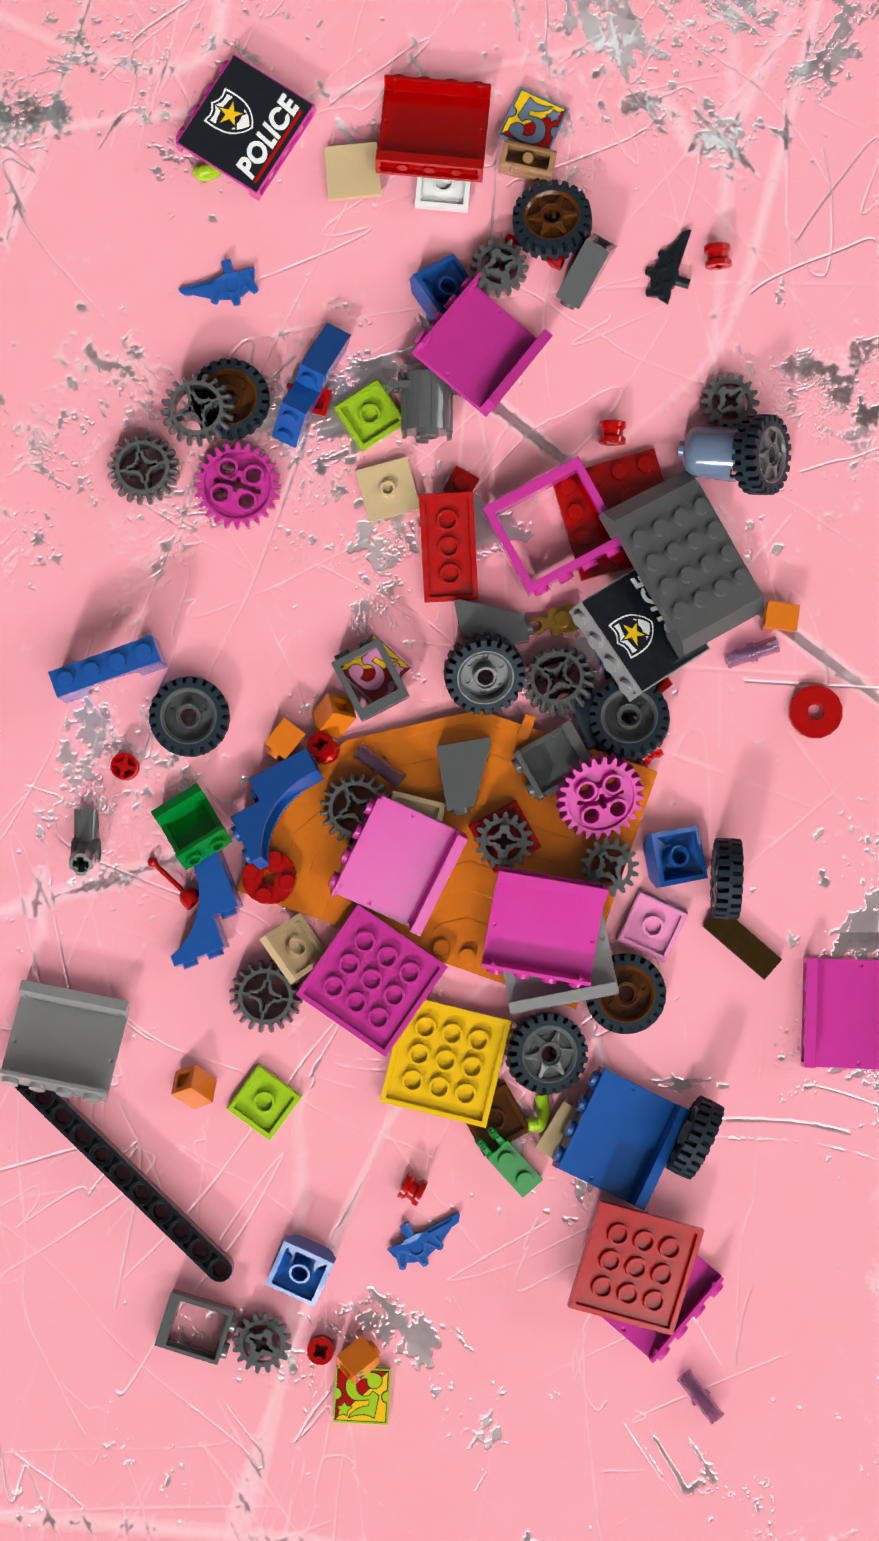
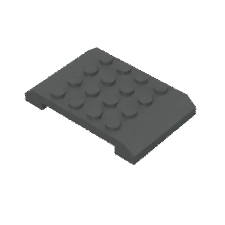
(685, 561)

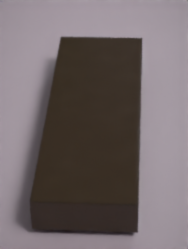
(743, 945)

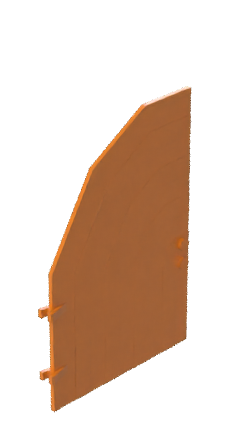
(462, 913)

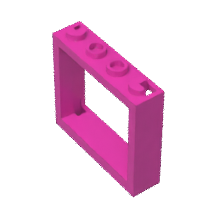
(529, 490)

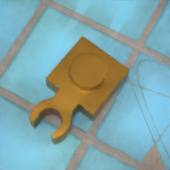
(557, 620)

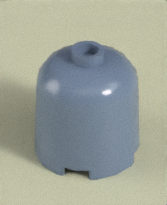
(709, 452)

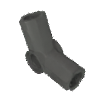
(85, 844)

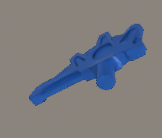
(230, 286)
(419, 1245)

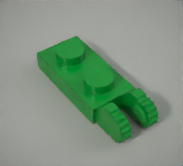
(510, 1163)

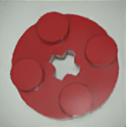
(284, 881)

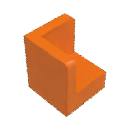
(780, 616)
(334, 715)
(194, 1086)

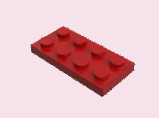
(448, 546)

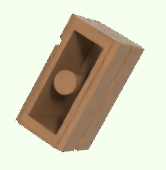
(527, 161)

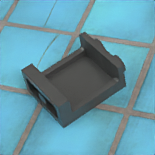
(549, 758)

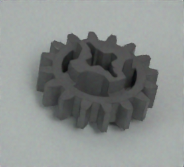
(509, 263)
(722, 394)
(504, 829)
(621, 860)
(272, 1349)

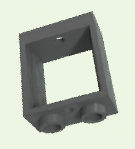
(383, 703)
(163, 1338)

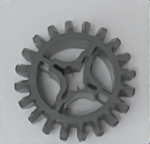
(208, 405)
(132, 470)
(550, 700)
(346, 787)
(262, 1019)

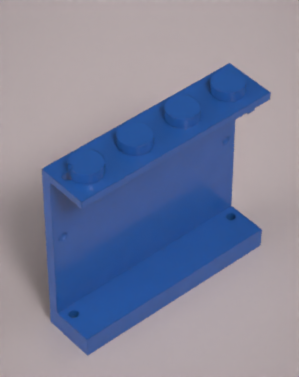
(620, 1137)

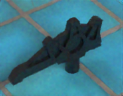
(666, 271)

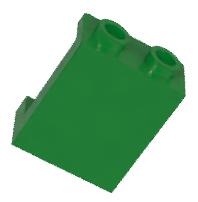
(191, 826)

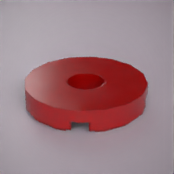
(829, 704)

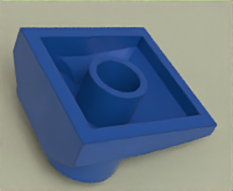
(437, 284)
(674, 856)
(301, 1268)

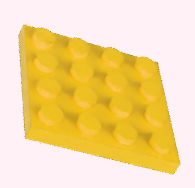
(447, 1063)

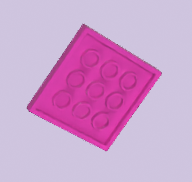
(371, 980)

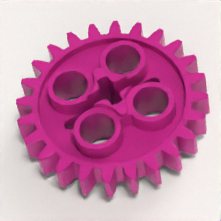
(244, 463)
(596, 774)

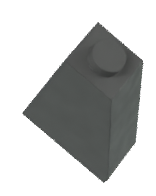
(585, 271)
(483, 618)
(462, 772)

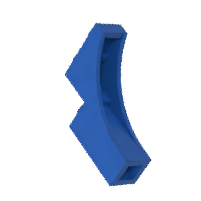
(309, 384)
(272, 794)
(216, 898)

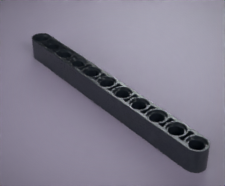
(129, 1185)

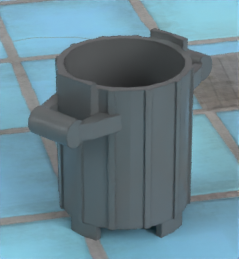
(424, 404)

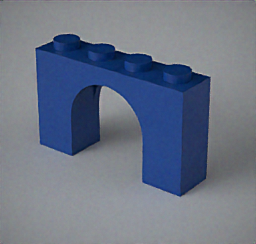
(77, 679)

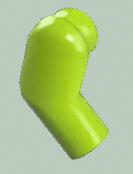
(205, 173)
(542, 1114)

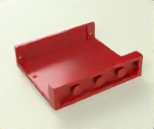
(433, 128)

